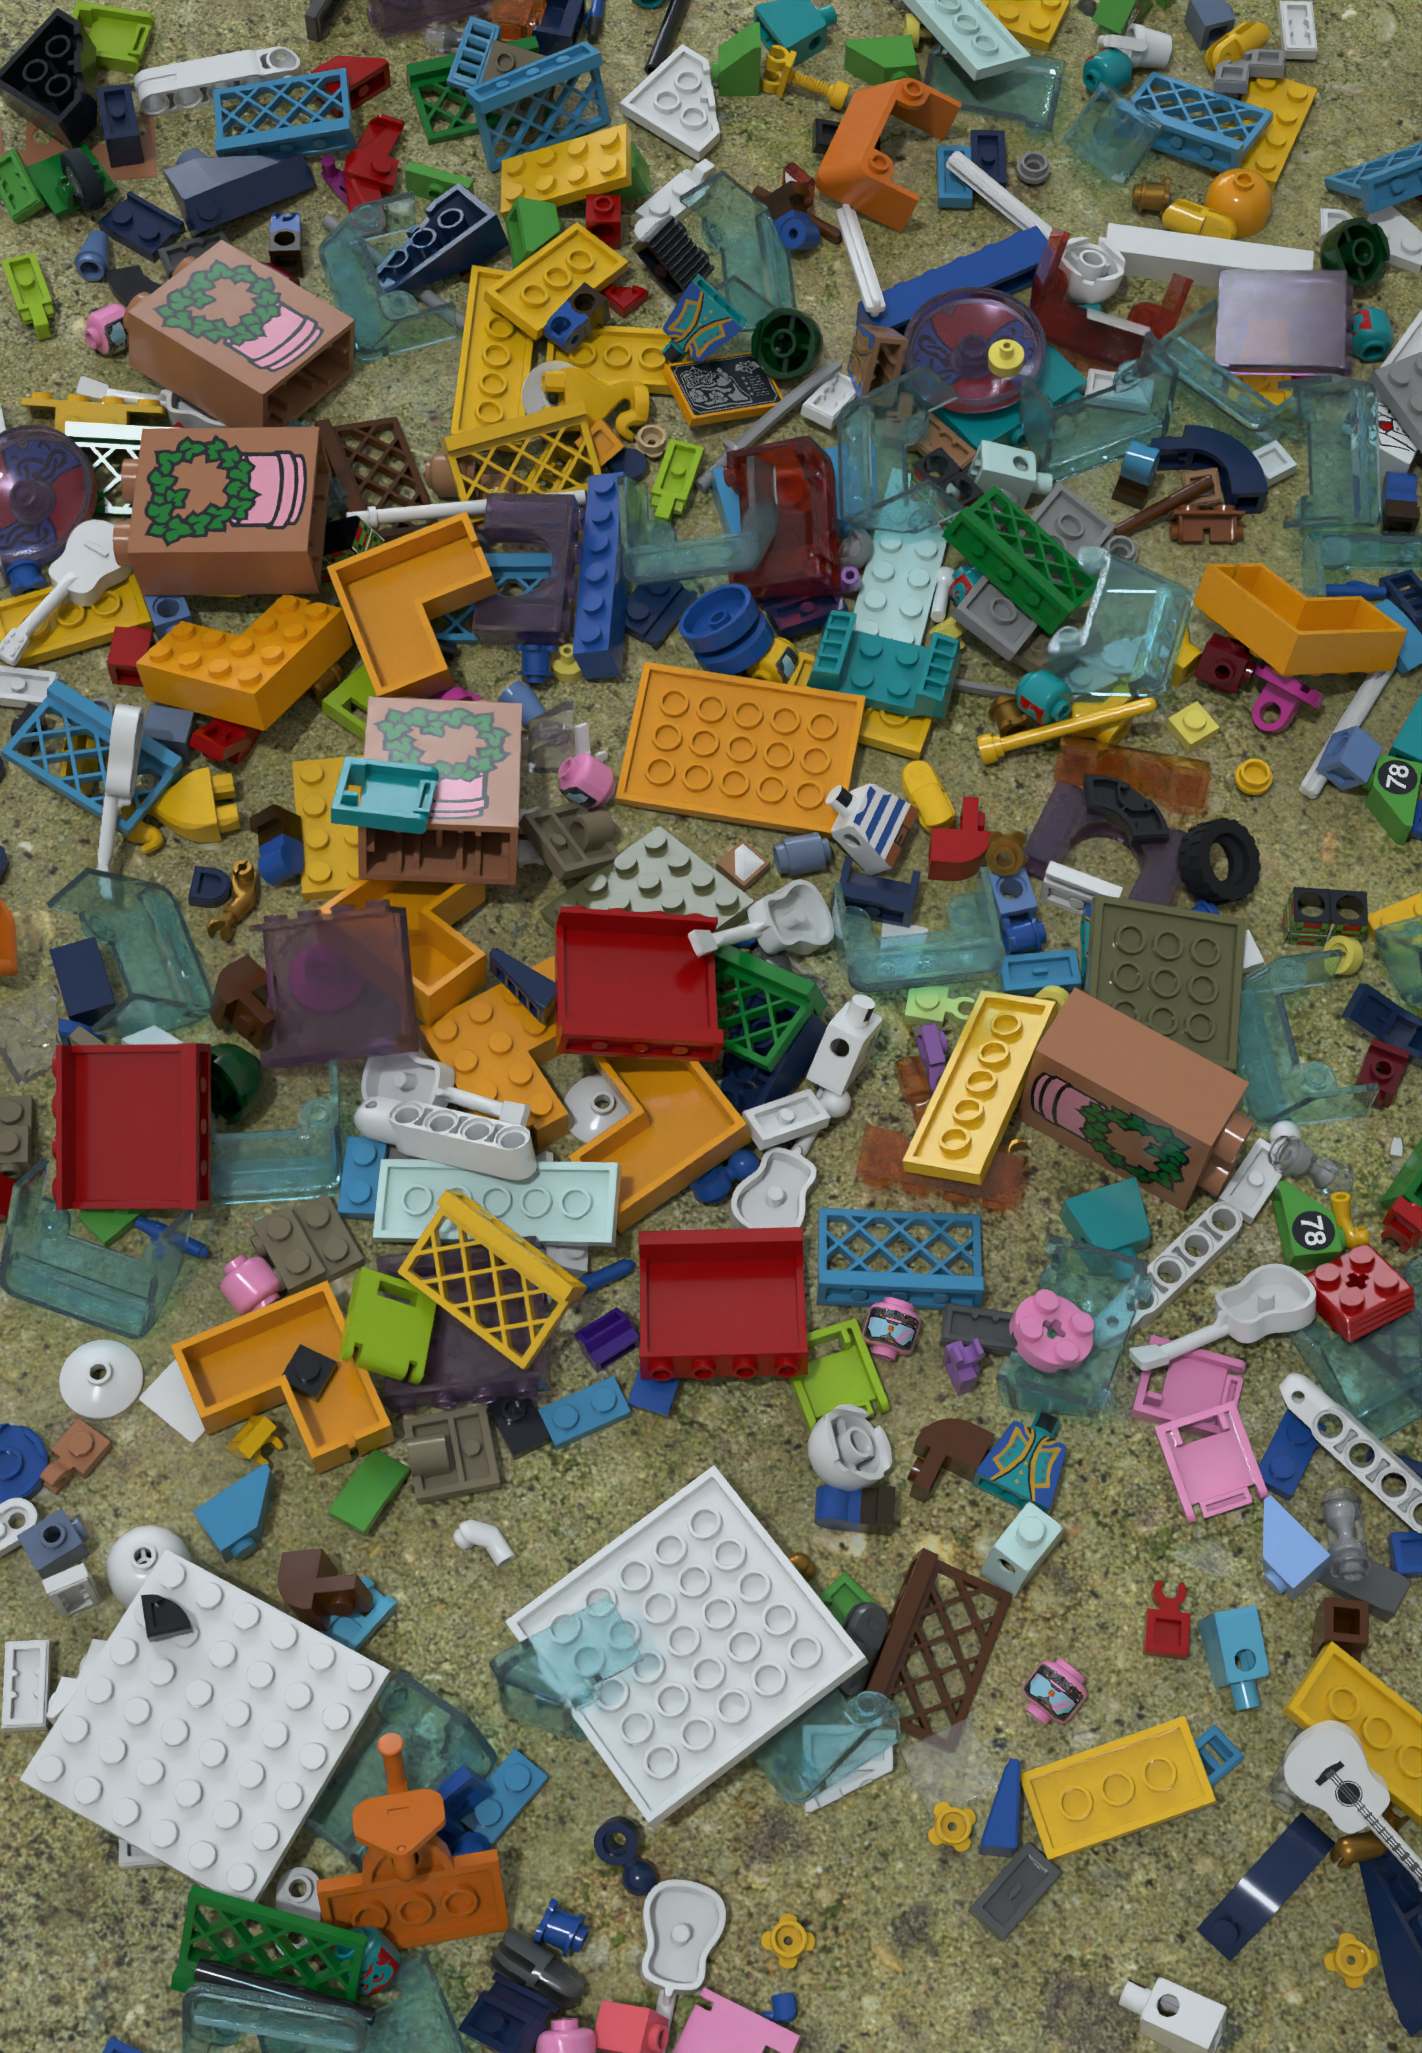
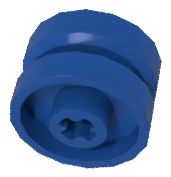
(726, 629)

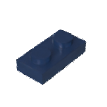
(989, 153)

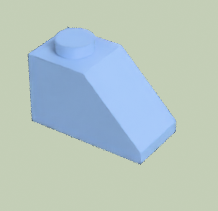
(1290, 1553)

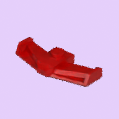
(368, 167)

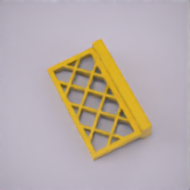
(516, 430)
(502, 1244)

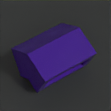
(607, 1339)

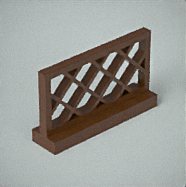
(341, 468)
(904, 1626)

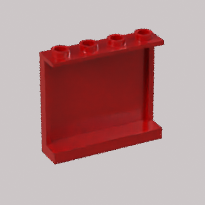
(634, 985)
(132, 1126)
(722, 1303)

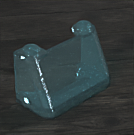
(1110, 1291)
(435, 1746)

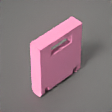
(1190, 1386)
(1214, 1468)
(732, 2030)

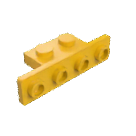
(79, 409)

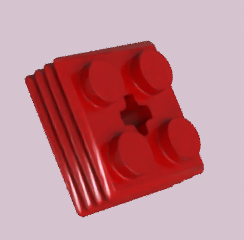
(1360, 1292)

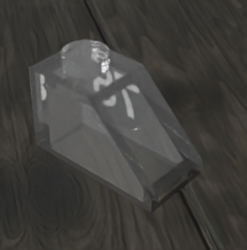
(549, 739)

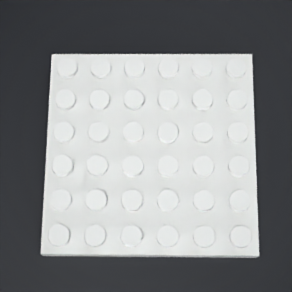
(724, 1637)
(208, 1737)

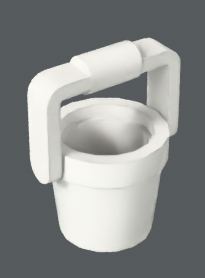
(1142, 45)

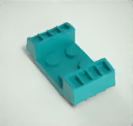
(885, 670)

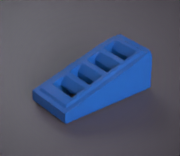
(1001, 1829)

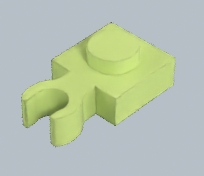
(932, 1006)

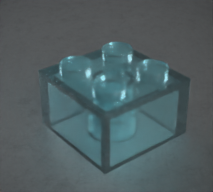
(1113, 133)

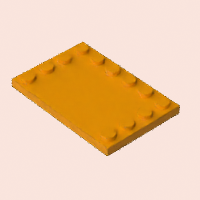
(739, 749)

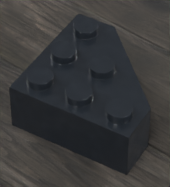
(55, 79)

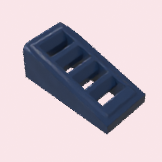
(1400, 598)
(526, 984)

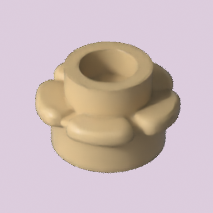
(651, 434)

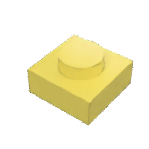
(1192, 726)

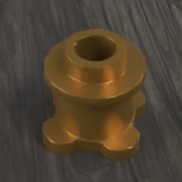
(1151, 195)
(328, 681)
(1008, 716)
(1006, 843)

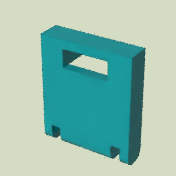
(392, 798)

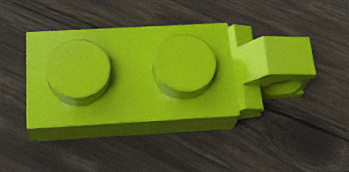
(30, 292)
(676, 479)

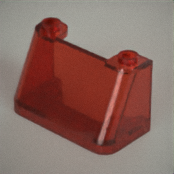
(806, 544)

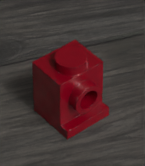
(1384, 1066)

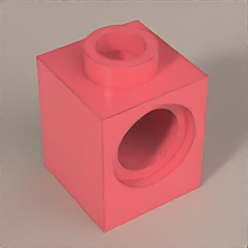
(630, 2029)

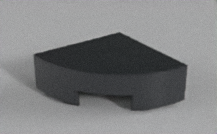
(164, 1618)

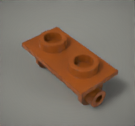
(1220, 522)

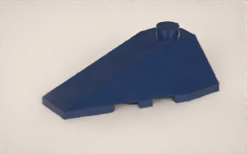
(228, 188)
(448, 241)
(752, 1086)
(1397, 1924)

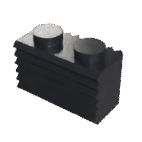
(672, 256)

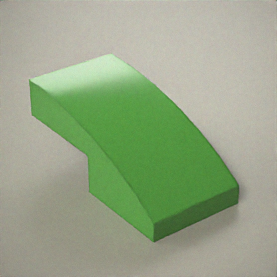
(369, 1491)

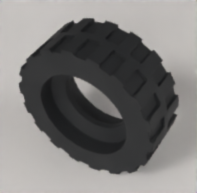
(1241, 857)

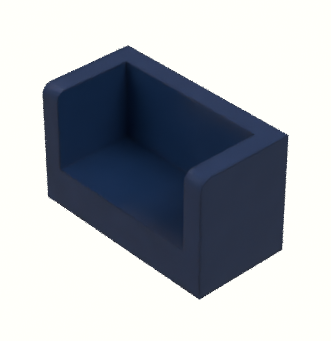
(560, 25)
(120, 125)
(880, 897)
(83, 981)

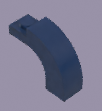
(1205, 448)
(1385, 1021)
(1266, 1886)

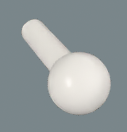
(941, 594)

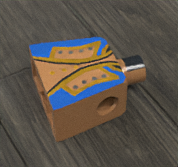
(876, 356)

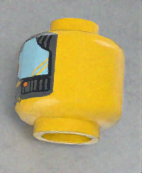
(777, 663)

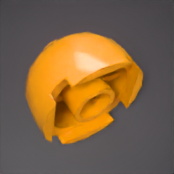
(1243, 197)

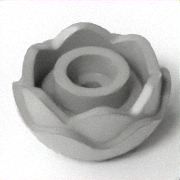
(855, 549)

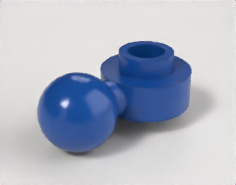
(717, 1182)

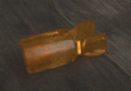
(913, 1085)

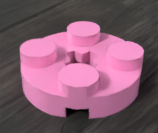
(1062, 1316)

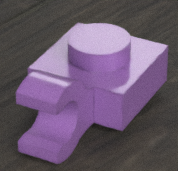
(931, 1048)
(963, 1364)

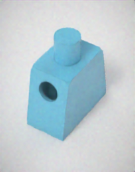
(1240, 1636)

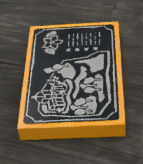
(721, 388)

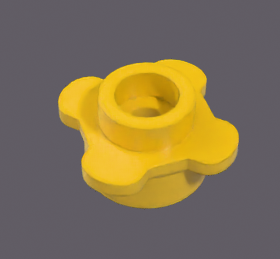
(961, 1818)
(801, 1941)
(1363, 1957)

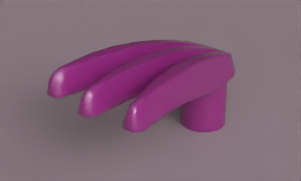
(334, 178)

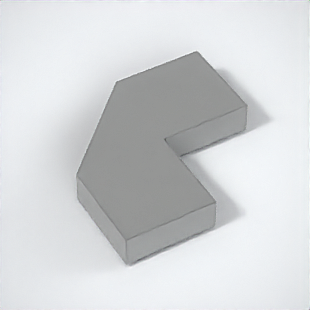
(1234, 76)

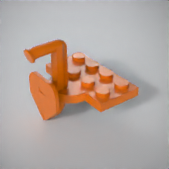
(408, 1876)

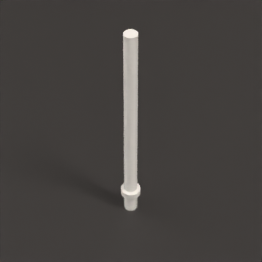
(434, 511)

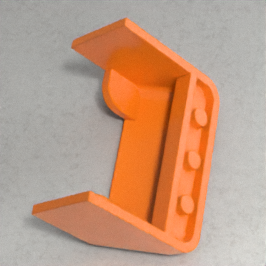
(859, 173)

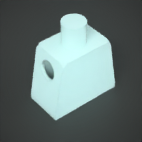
(1008, 470)
(1024, 1546)

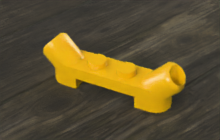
(1114, 732)

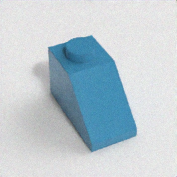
(238, 1514)

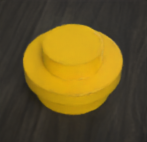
(1253, 777)

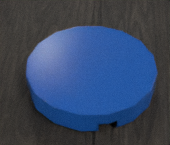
(21, 1462)

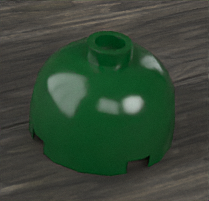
(1358, 249)
(787, 343)
(235, 1082)

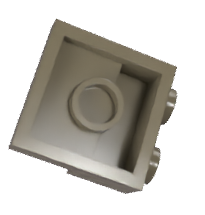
(16, 1135)
(306, 1245)

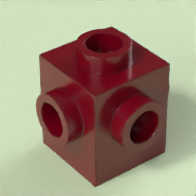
(1225, 664)

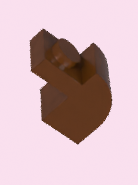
(241, 1001)
(947, 1445)
(315, 1590)
(1344, 1624)

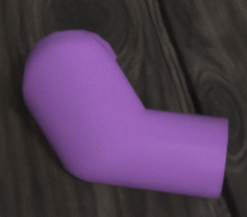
(850, 580)

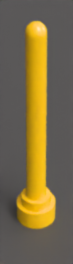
(995, 746)

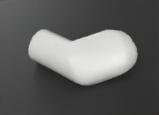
(484, 1535)

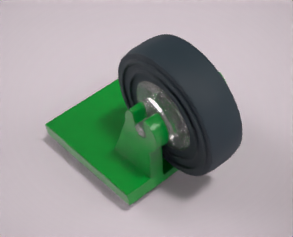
(72, 181)

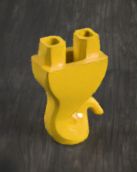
(599, 398)
(189, 810)

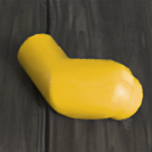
(1341, 1207)

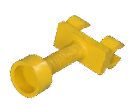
(835, 92)

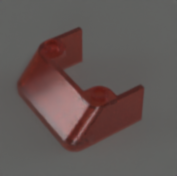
(1068, 324)

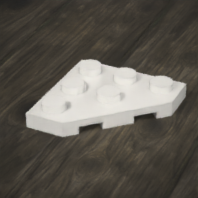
(677, 103)

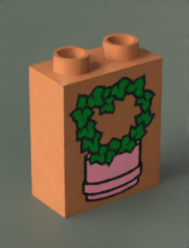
(239, 340)
(225, 511)
(476, 796)
(1135, 1102)

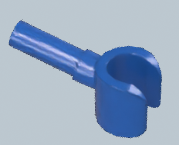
(783, 2009)

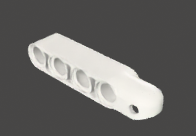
(192, 82)
(449, 1136)
(1182, 1265)
(1315, 1405)

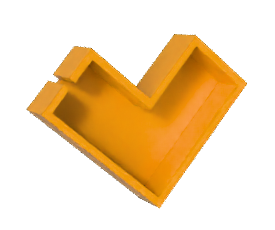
(398, 590)
(1295, 630)
(248, 675)
(443, 961)
(498, 1052)
(672, 1135)
(240, 1370)

